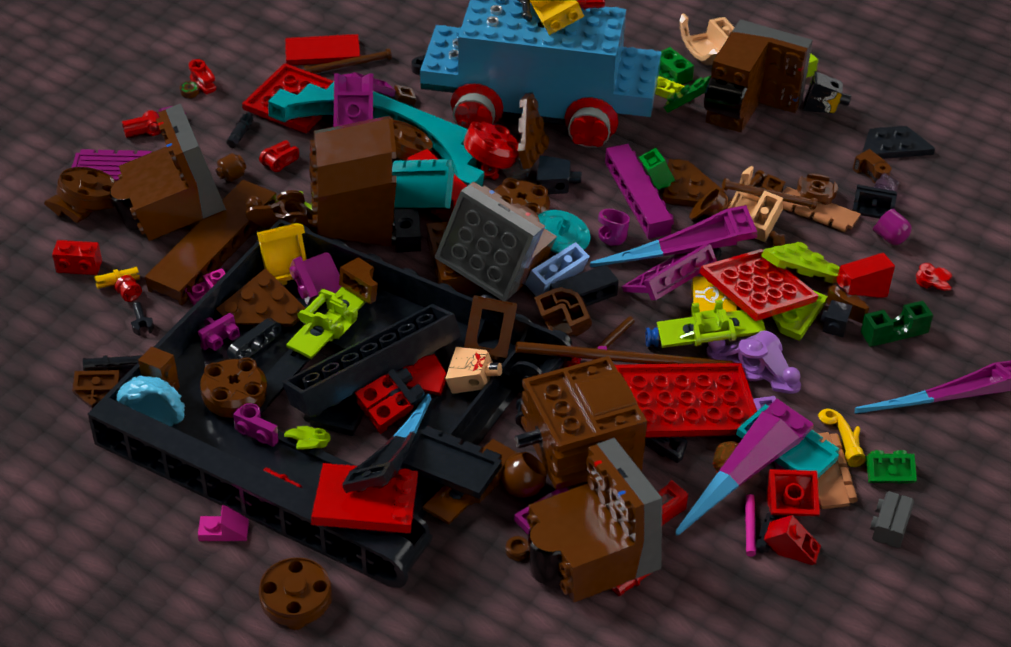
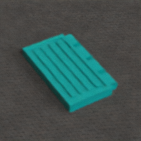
(423, 184)
(807, 455)

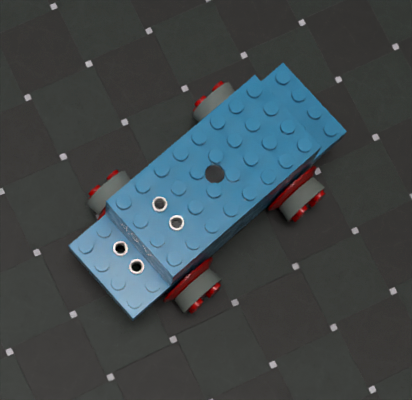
(575, 74)

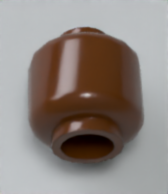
(230, 167)

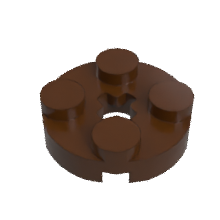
(817, 187)

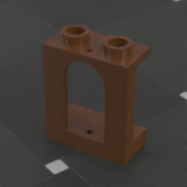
(509, 311)

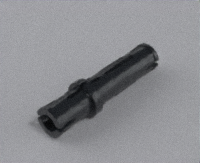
(110, 363)

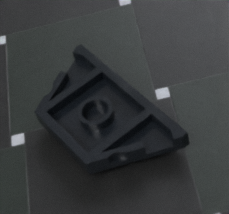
(897, 142)

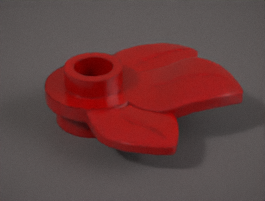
(931, 276)

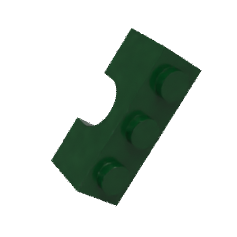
(912, 322)

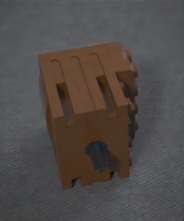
(576, 410)

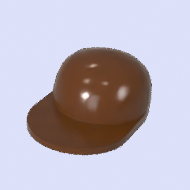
(710, 204)

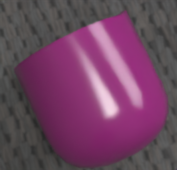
(615, 226)
(893, 227)

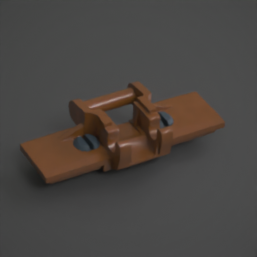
(450, 503)

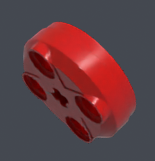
(491, 145)

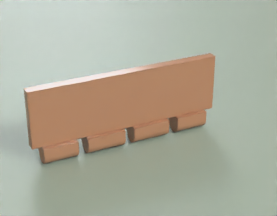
(824, 214)
(836, 483)

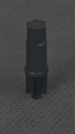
(240, 129)

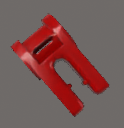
(202, 76)
(279, 156)

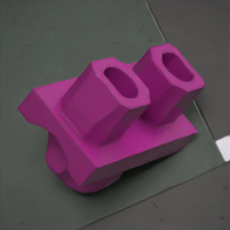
(215, 331)

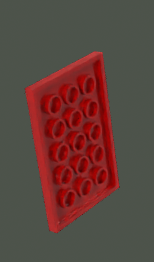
(690, 398)

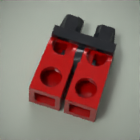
(389, 398)

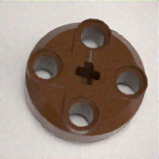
(409, 140)
(85, 189)
(525, 194)
(231, 385)
(295, 592)

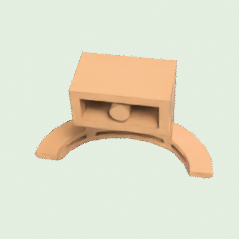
(706, 45)
(763, 209)

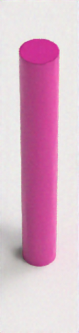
(750, 525)

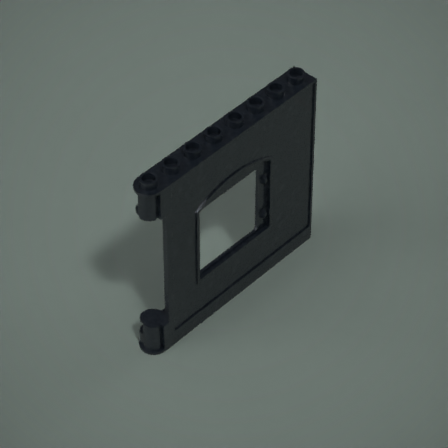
(228, 466)

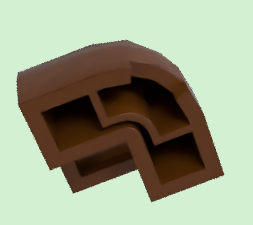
(564, 311)

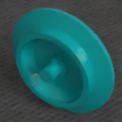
(567, 229)

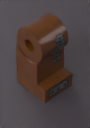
(871, 165)

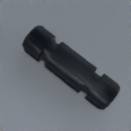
(761, 545)

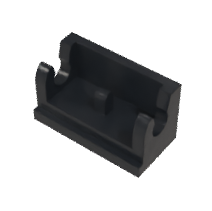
(873, 201)

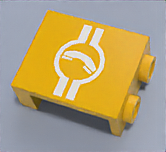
(706, 294)

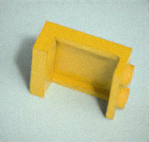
(557, 13)
(280, 247)

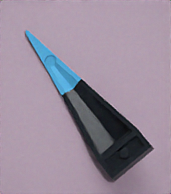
(386, 461)

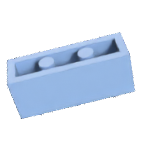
(557, 268)

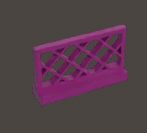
(671, 273)

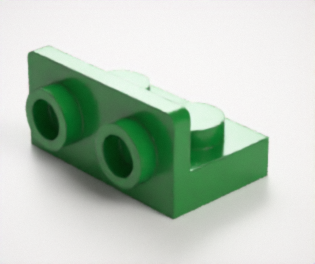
(891, 467)

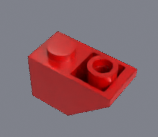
(792, 540)

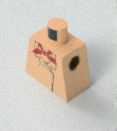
(471, 370)

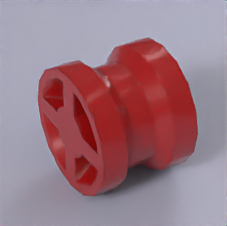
(128, 288)

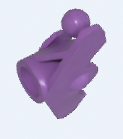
(760, 360)

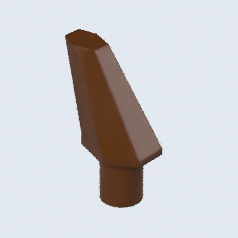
(778, 240)

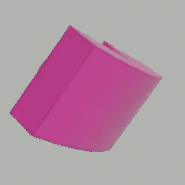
(202, 288)

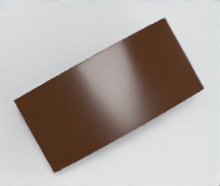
(59, 207)
(859, 307)

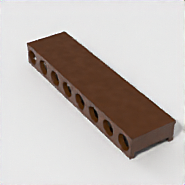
(206, 243)

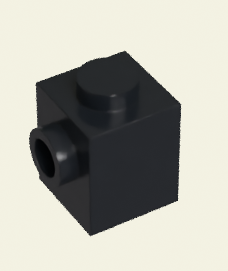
(836, 318)

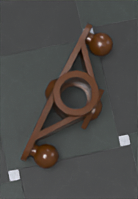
(288, 208)

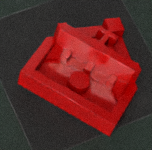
(428, 374)

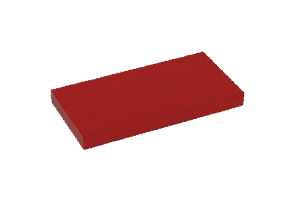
(321, 49)

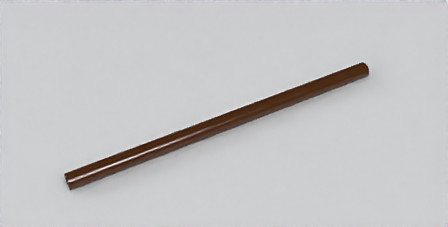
(617, 356)

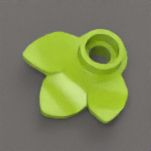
(309, 437)

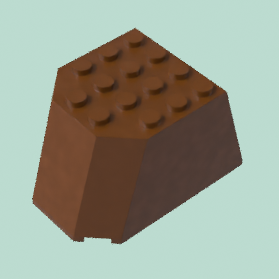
(354, 181)

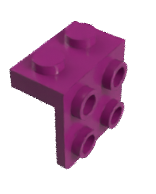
(314, 275)

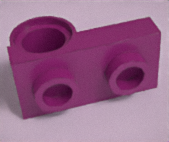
(248, 422)

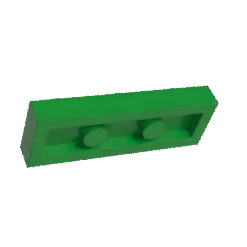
(686, 94)

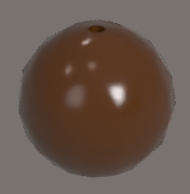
(523, 475)

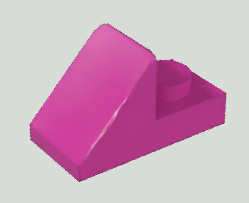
(227, 527)

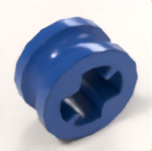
(652, 337)

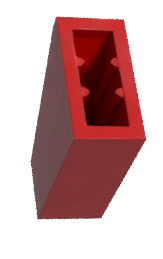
(867, 276)

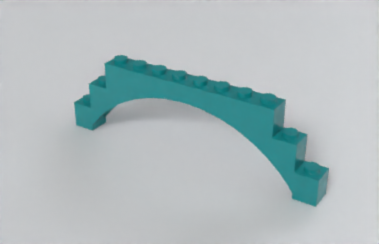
(445, 136)

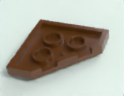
(531, 125)
(689, 184)
(262, 299)

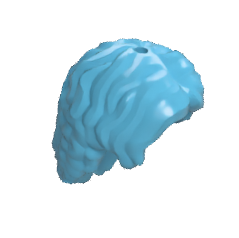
(153, 398)

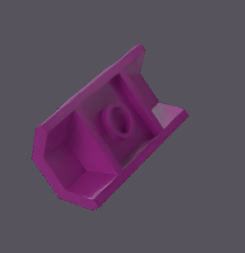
(352, 99)

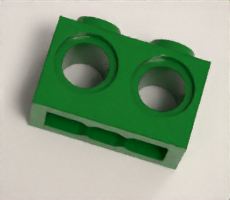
(675, 67)
(657, 168)

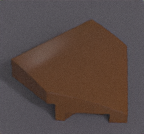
(94, 385)

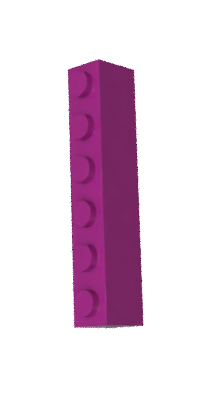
(638, 191)

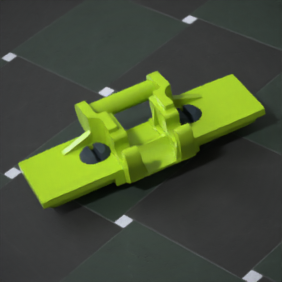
(708, 326)
(322, 328)

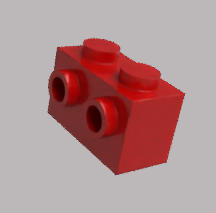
(77, 257)

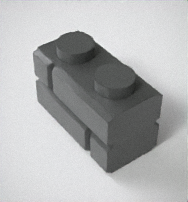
(892, 520)

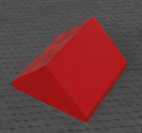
(793, 492)

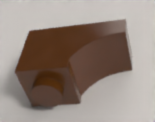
(358, 279)

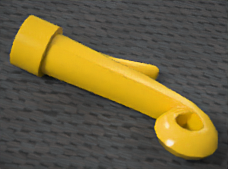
(854, 453)

